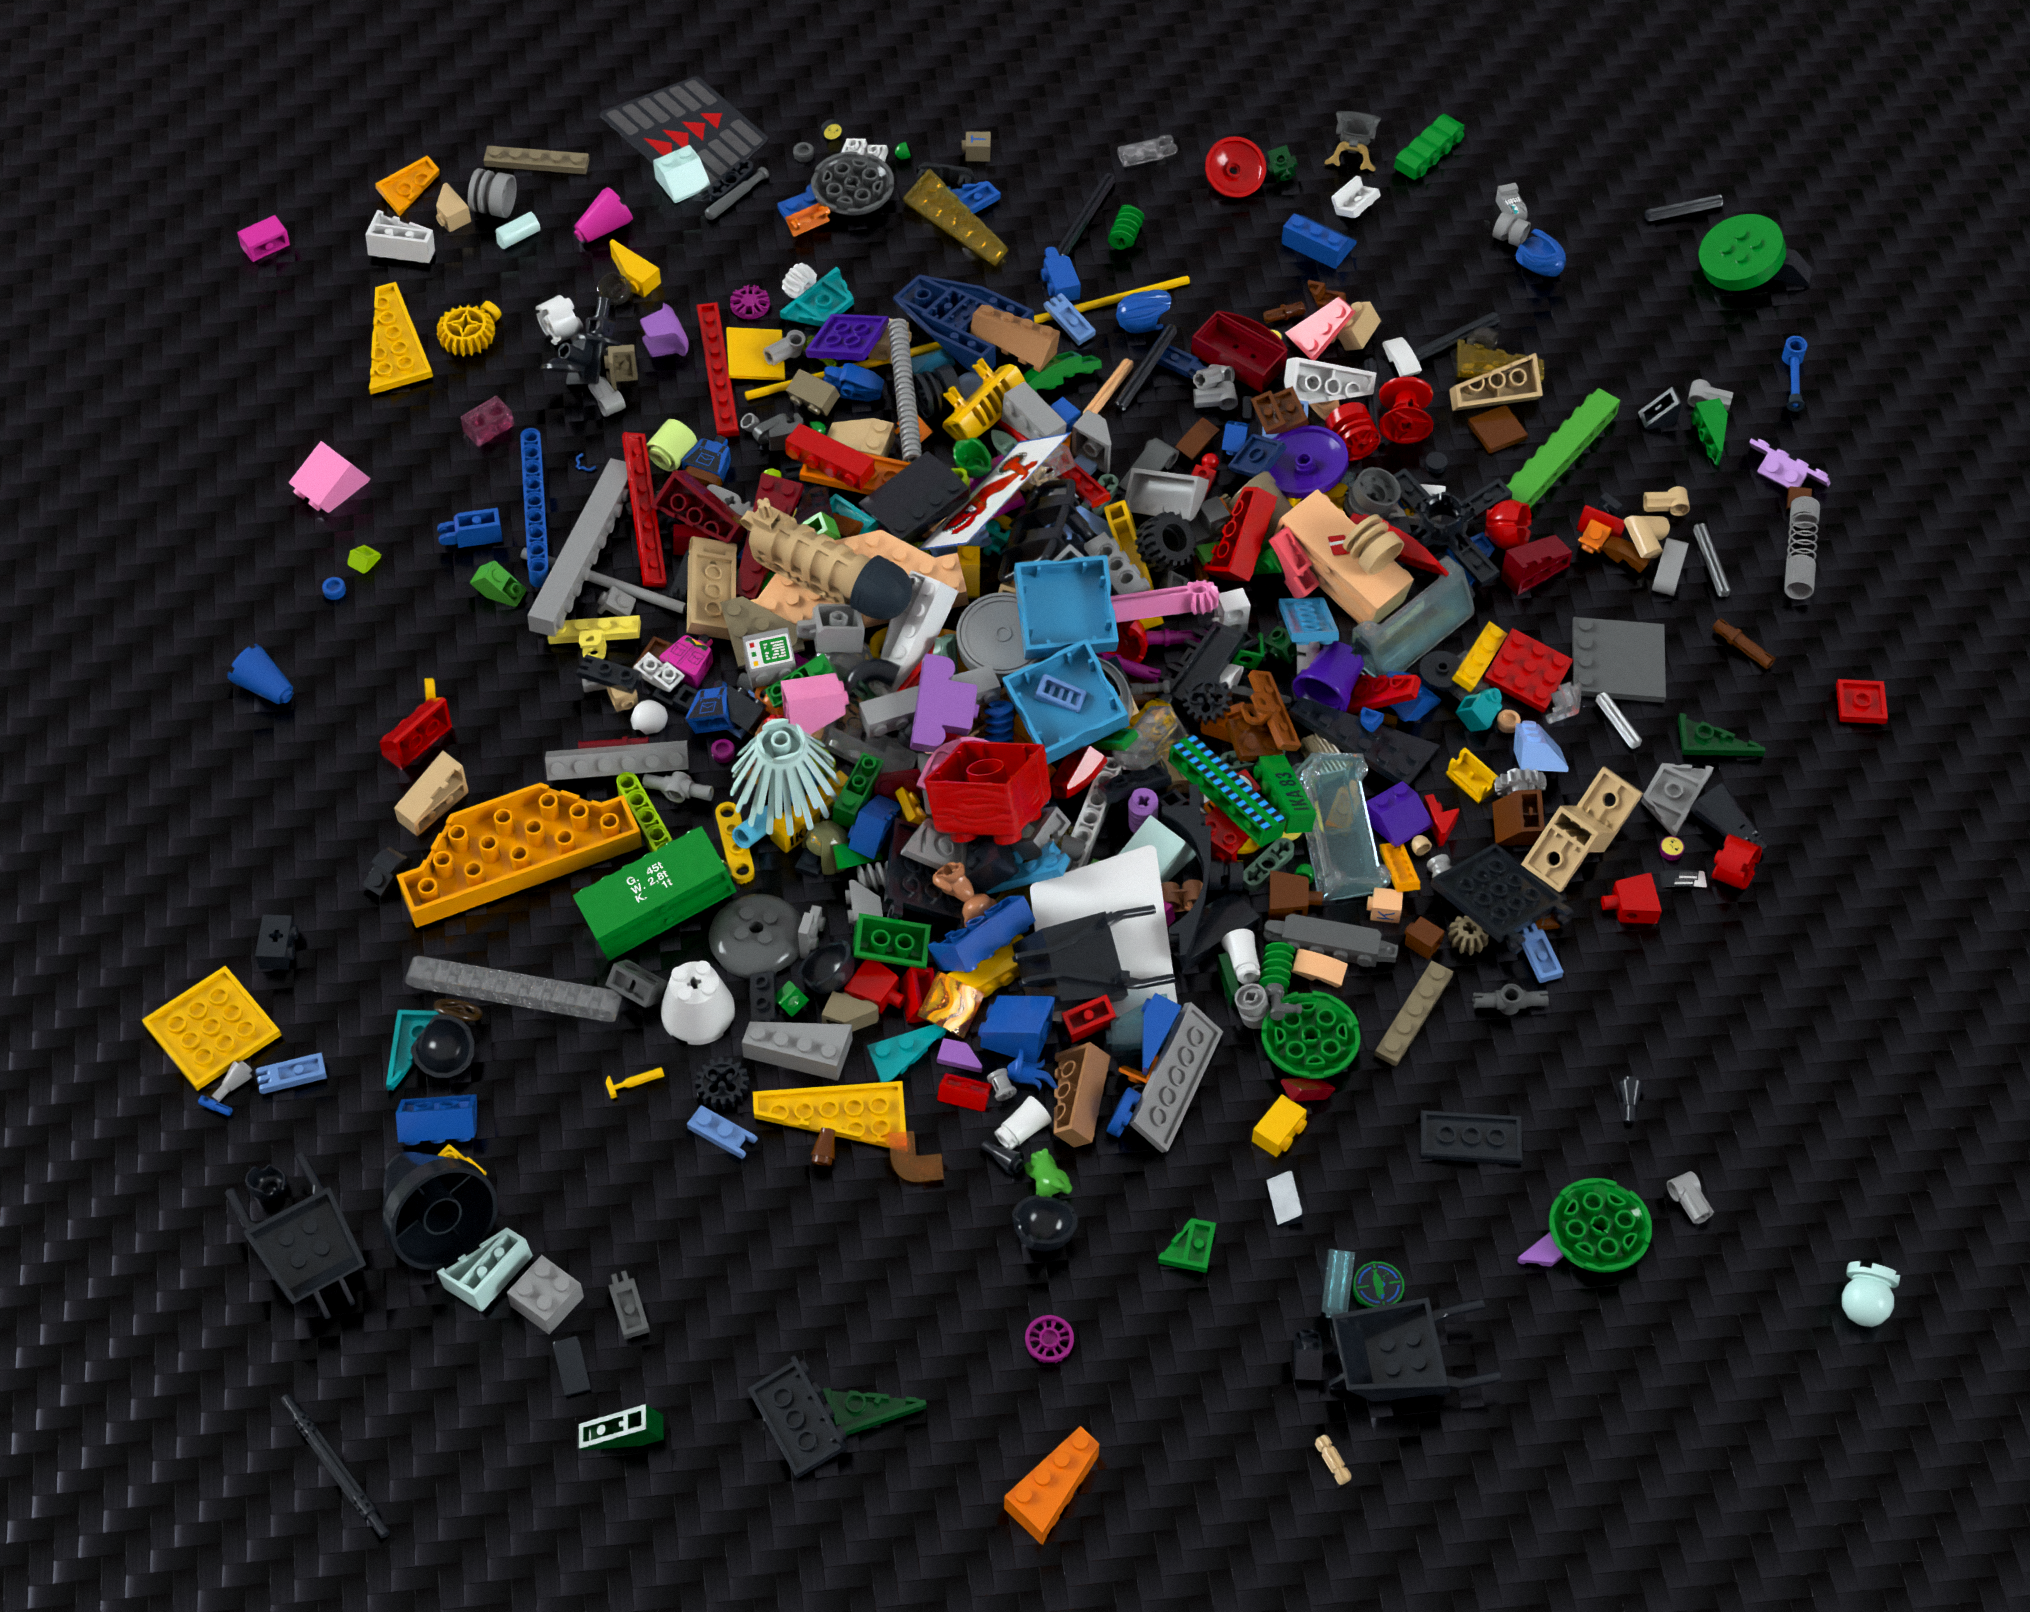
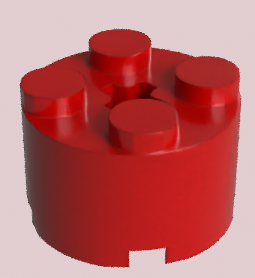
(1736, 862)

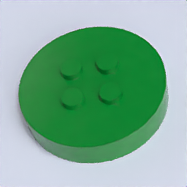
(1742, 252)

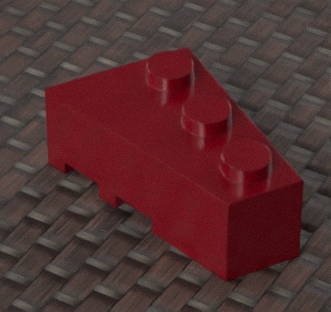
(1534, 563)

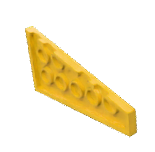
(395, 344)
(853, 1111)

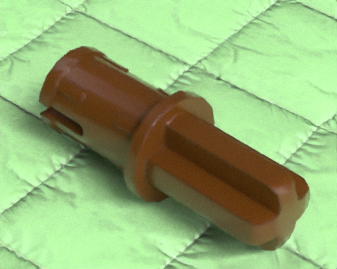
(1284, 312)

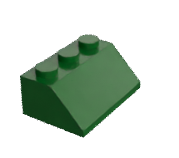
(891, 940)

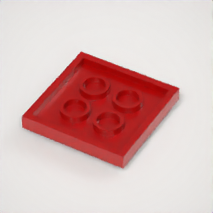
(1527, 670)

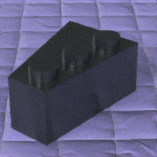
(989, 863)

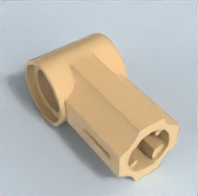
(1674, 501)

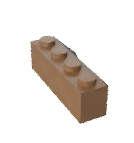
(1016, 336)
(1079, 1092)

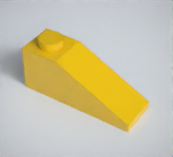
(640, 273)

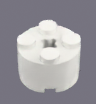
(558, 319)

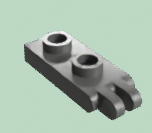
(628, 1306)

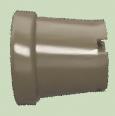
(1267, 482)

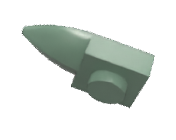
(1003, 442)

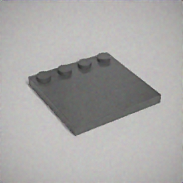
(1619, 659)

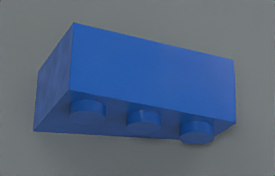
(873, 826)

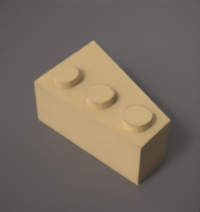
(432, 794)

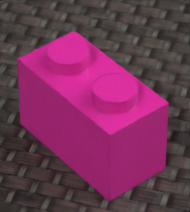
(263, 238)

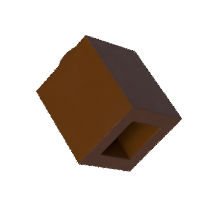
(1423, 937)

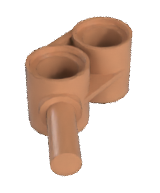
(1183, 898)

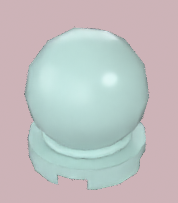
(1868, 1296)

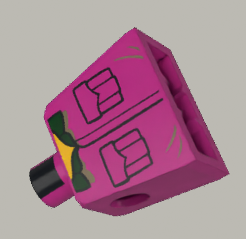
(691, 658)

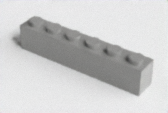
(898, 708)
(617, 760)

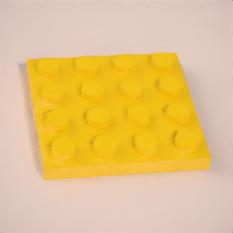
(211, 1027)

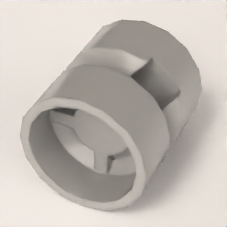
(1511, 229)
(1252, 1004)

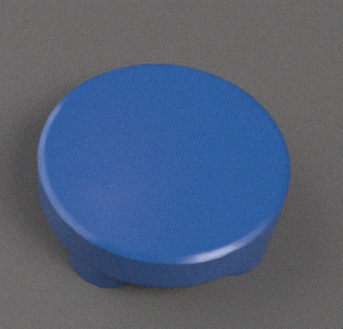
(1123, 1112)

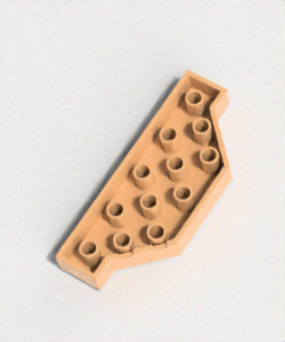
(796, 602)

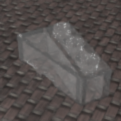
(1156, 731)

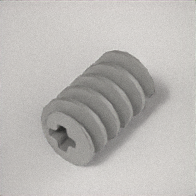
(872, 878)

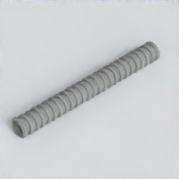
(904, 390)

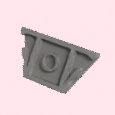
(1674, 793)
(934, 847)

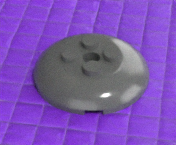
(852, 183)
(755, 953)

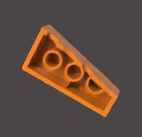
(1051, 1485)

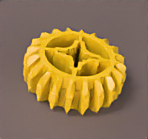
(465, 330)

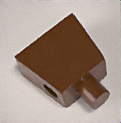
(1290, 895)

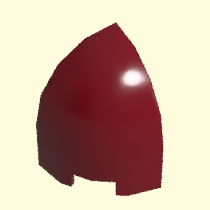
(682, 537)

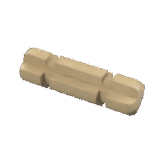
(1333, 1459)

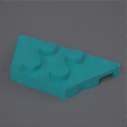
(820, 301)

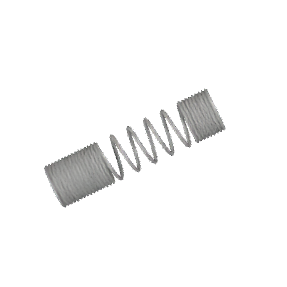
(1801, 568)

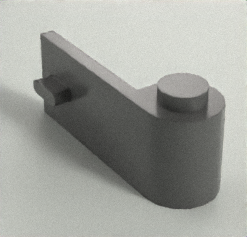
(1154, 457)

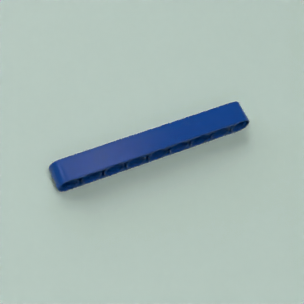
(534, 507)

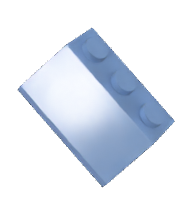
(1537, 749)

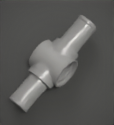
(678, 787)

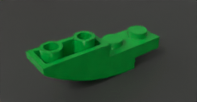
(1061, 366)

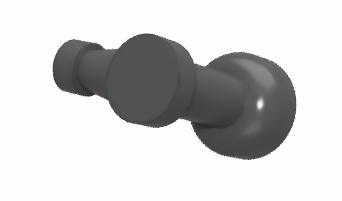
(1275, 993)

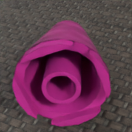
(602, 216)

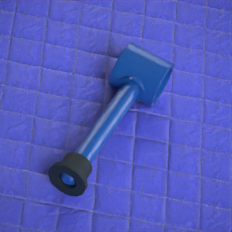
(1793, 355)

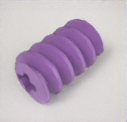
(1140, 806)

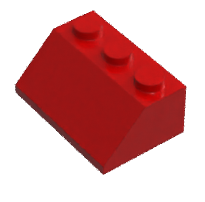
(416, 732)

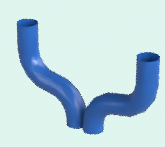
(583, 467)

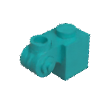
(1480, 709)

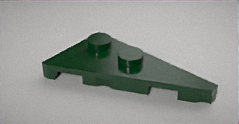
(1710, 740)
(861, 1411)

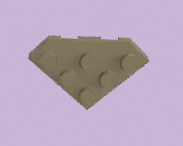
(749, 618)

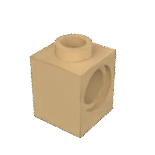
(622, 700)

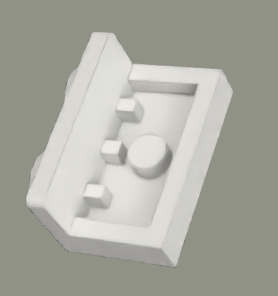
(1354, 198)

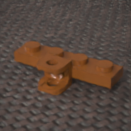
(1270, 708)

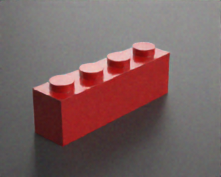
(830, 456)

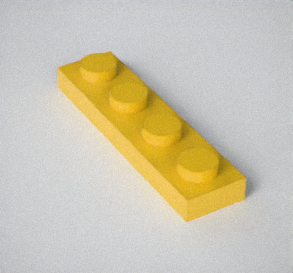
(1479, 656)

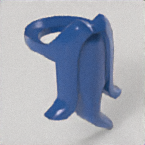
(1028, 1072)

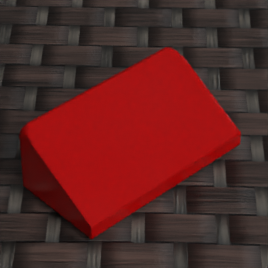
(1616, 524)
(964, 1092)

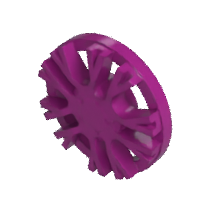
(749, 302)
(1049, 1339)

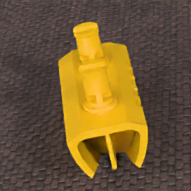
(984, 405)

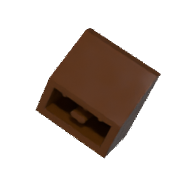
(1518, 818)

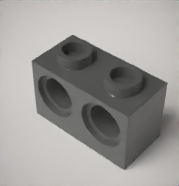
(636, 983)

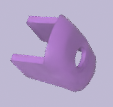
(664, 333)

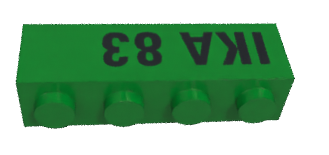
(1285, 793)

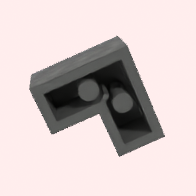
(1210, 521)

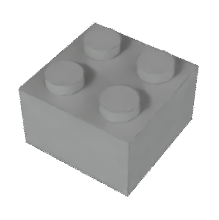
(545, 1294)

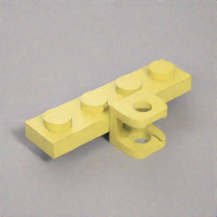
(594, 632)

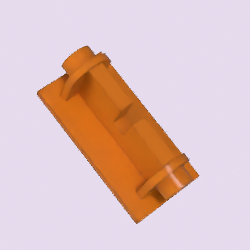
(808, 219)

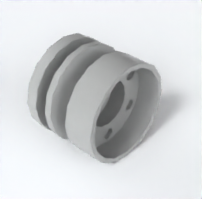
(492, 193)

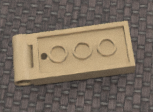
(709, 583)

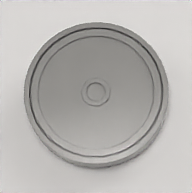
(992, 635)

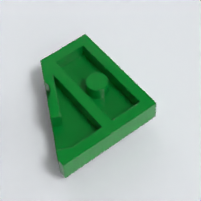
(1190, 1247)

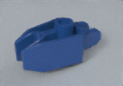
(854, 382)

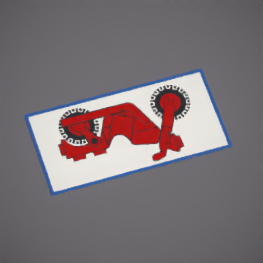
(993, 492)

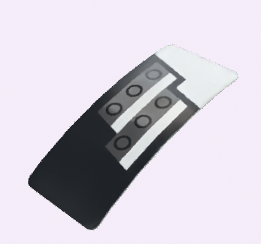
(1682, 878)

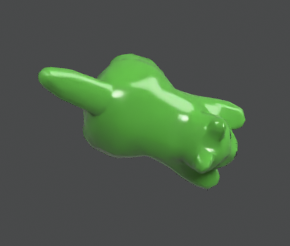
(1047, 1175)

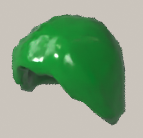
(972, 457)

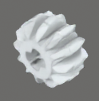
(798, 280)

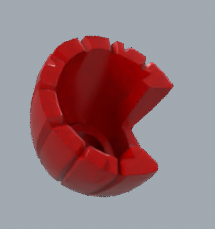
(1132, 640)

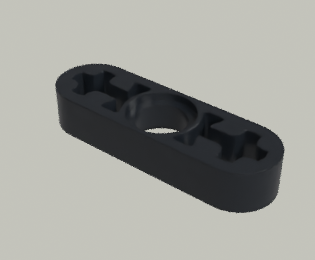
(733, 172)

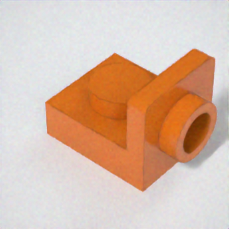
(1594, 537)

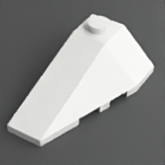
(1326, 382)

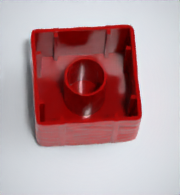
(989, 790)

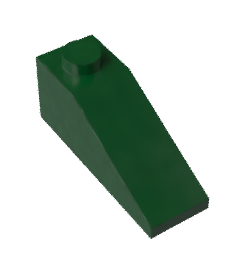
(622, 1429)

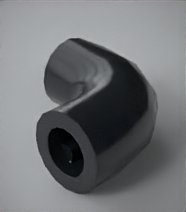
(869, 671)

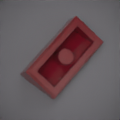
(1307, 1089)

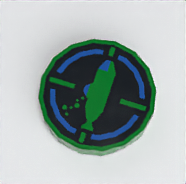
(1378, 1284)

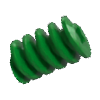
(1126, 227)
(1277, 965)

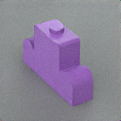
(941, 704)

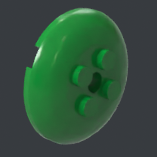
(1325, 1020)
(1605, 1205)

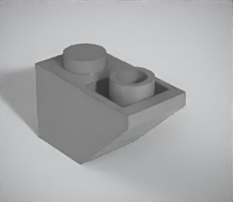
(861, 901)

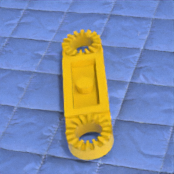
(735, 855)

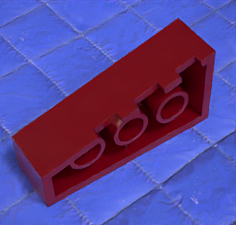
(696, 505)

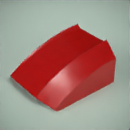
(1077, 772)

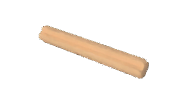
(1110, 386)

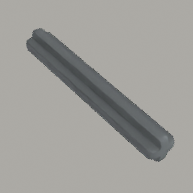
(1712, 560)

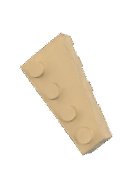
(1504, 385)

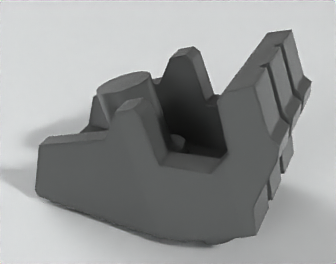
(779, 433)

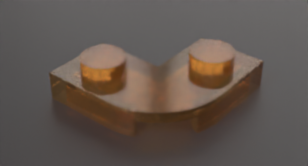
(909, 1165)

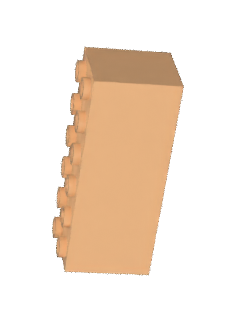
(1341, 575)

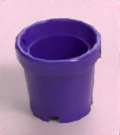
(1330, 676)

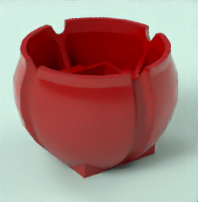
(1508, 524)

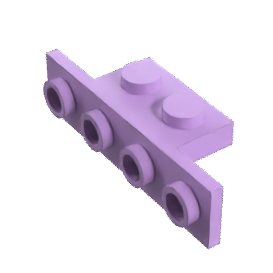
(1785, 470)

